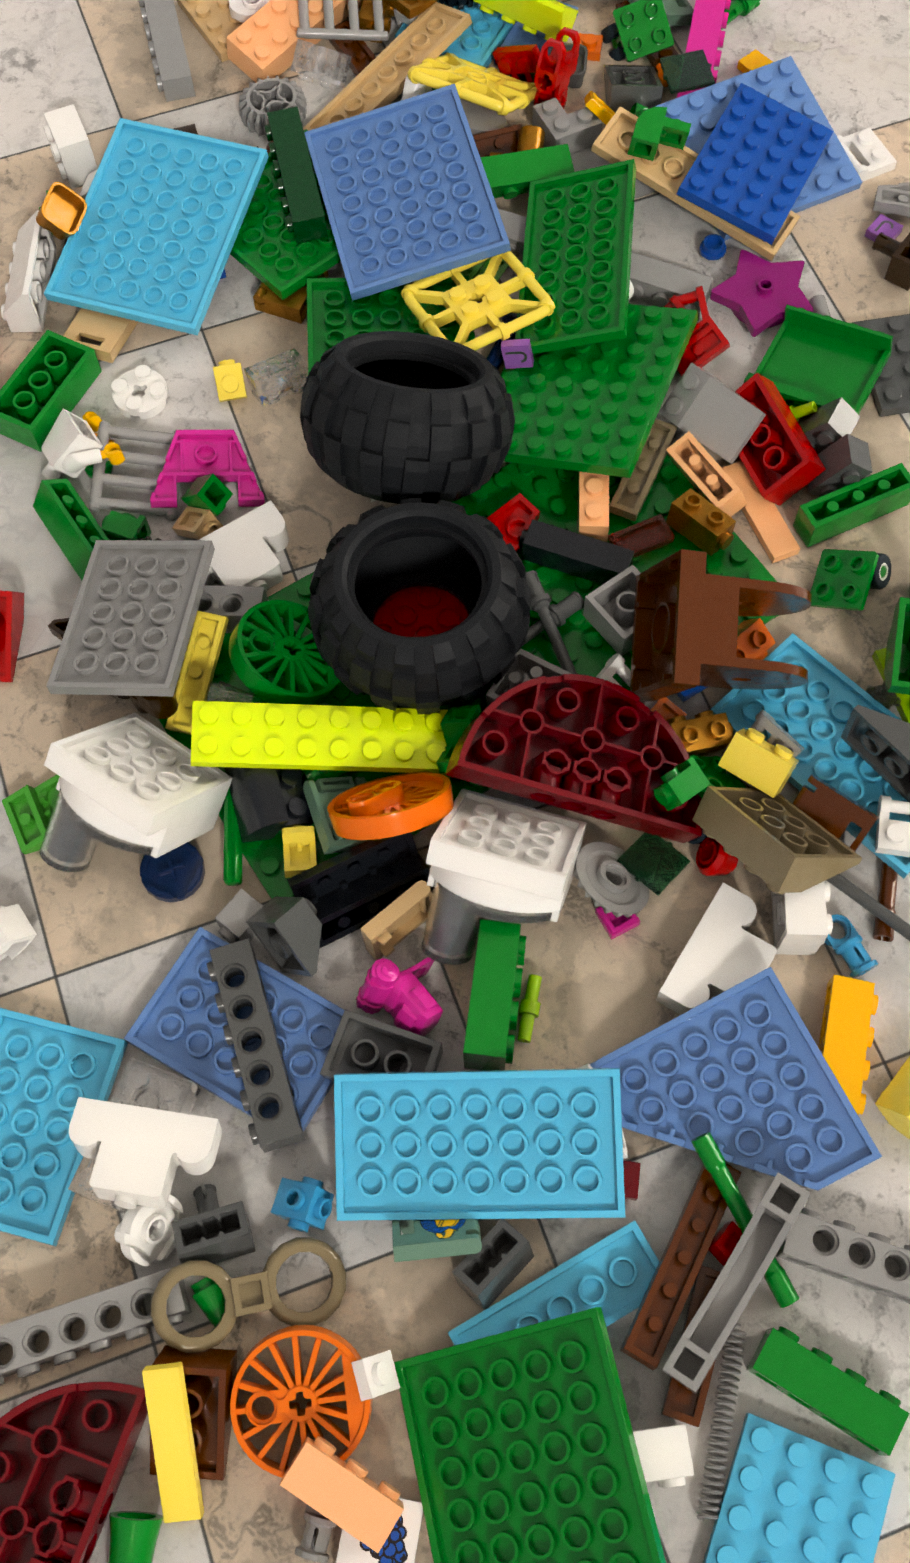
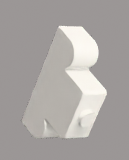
(247, 549)
(717, 953)
(141, 1149)

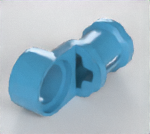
(851, 948)

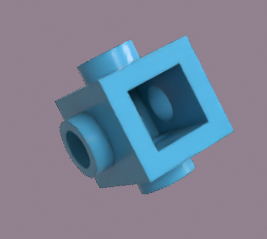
(303, 1203)

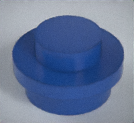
(713, 247)

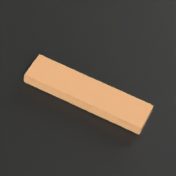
(763, 517)

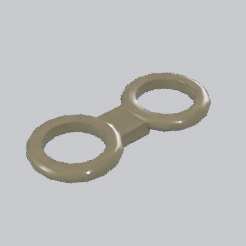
(247, 1294)

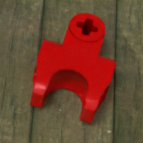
(555, 70)

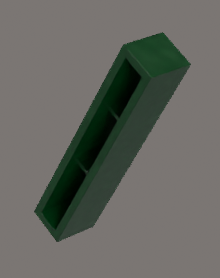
(296, 175)

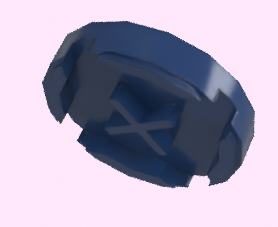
(174, 874)

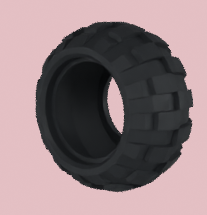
(406, 417)
(408, 549)

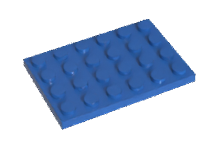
(755, 163)

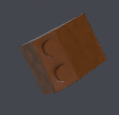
(209, 1387)

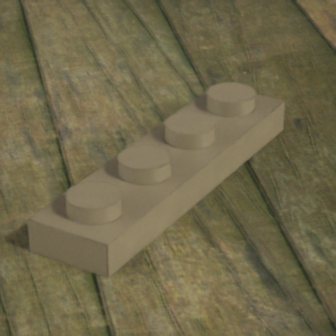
(634, 490)

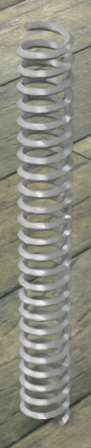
(721, 1425)

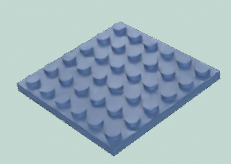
(783, 82)

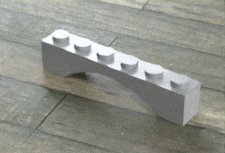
(736, 1283)

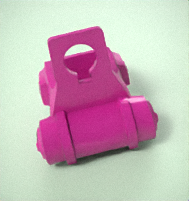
(400, 995)

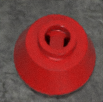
(713, 859)

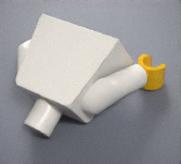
(74, 446)

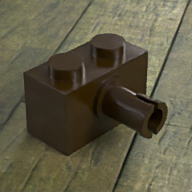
(899, 267)

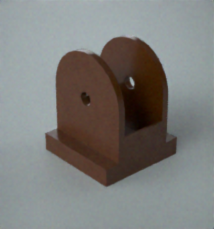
(690, 629)

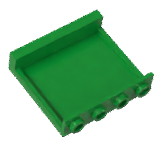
(824, 359)

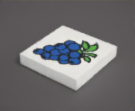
(398, 1547)

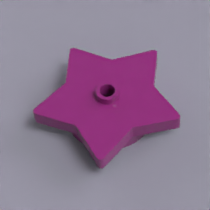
(762, 291)

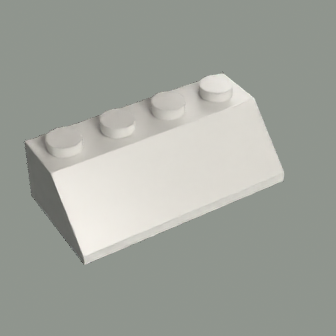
(29, 276)

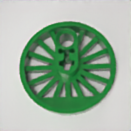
(278, 651)

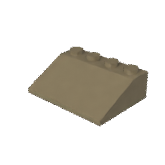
(772, 838)

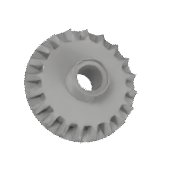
(608, 880)

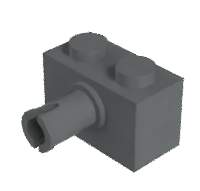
(829, 424)
(844, 462)
(214, 1232)
(495, 1266)

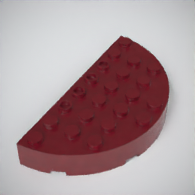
(580, 750)
(63, 1468)

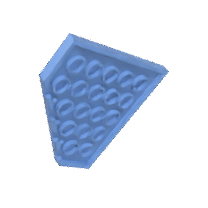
(750, 1080)

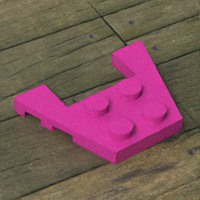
(203, 453)

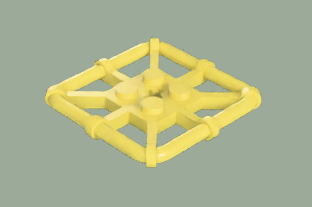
(474, 83)
(470, 315)

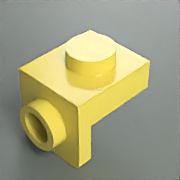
(229, 380)
(298, 849)

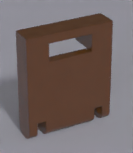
(834, 810)

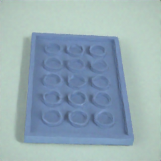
(187, 1033)

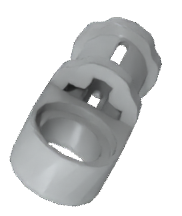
(314, 1522)

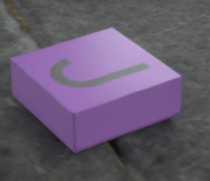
(884, 225)
(517, 353)

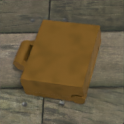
(292, 308)

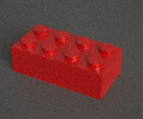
(778, 451)

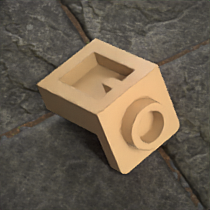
(196, 523)

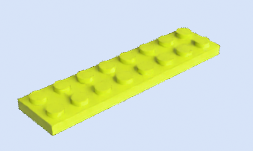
(315, 737)

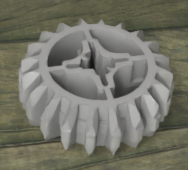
(269, 96)

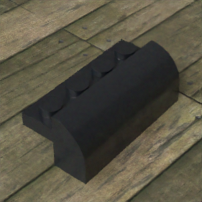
(267, 801)
(360, 883)

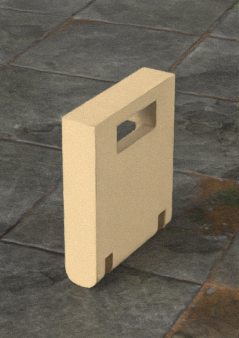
(106, 328)
(397, 920)

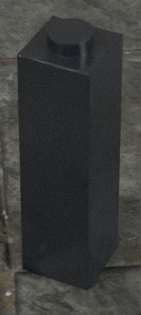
(573, 552)

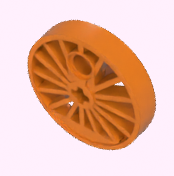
(391, 806)
(283, 1392)

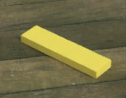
(197, 668)
(173, 1442)

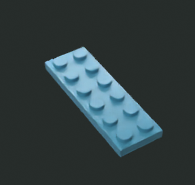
(606, 1276)

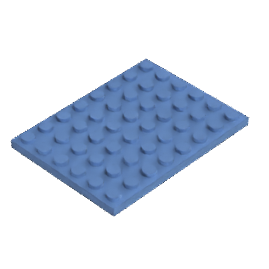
(406, 192)

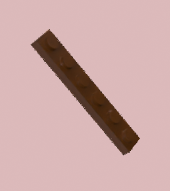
(676, 1271)

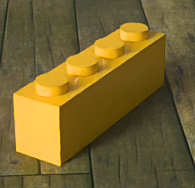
(848, 1033)

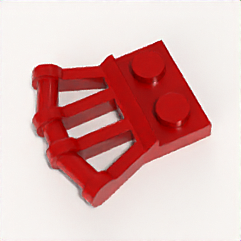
(706, 339)

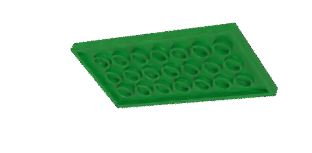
(580, 255)

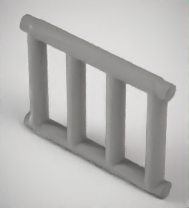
(332, 33)
(101, 478)

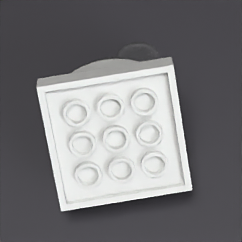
(129, 791)
(495, 865)

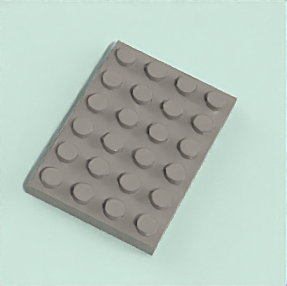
(132, 618)

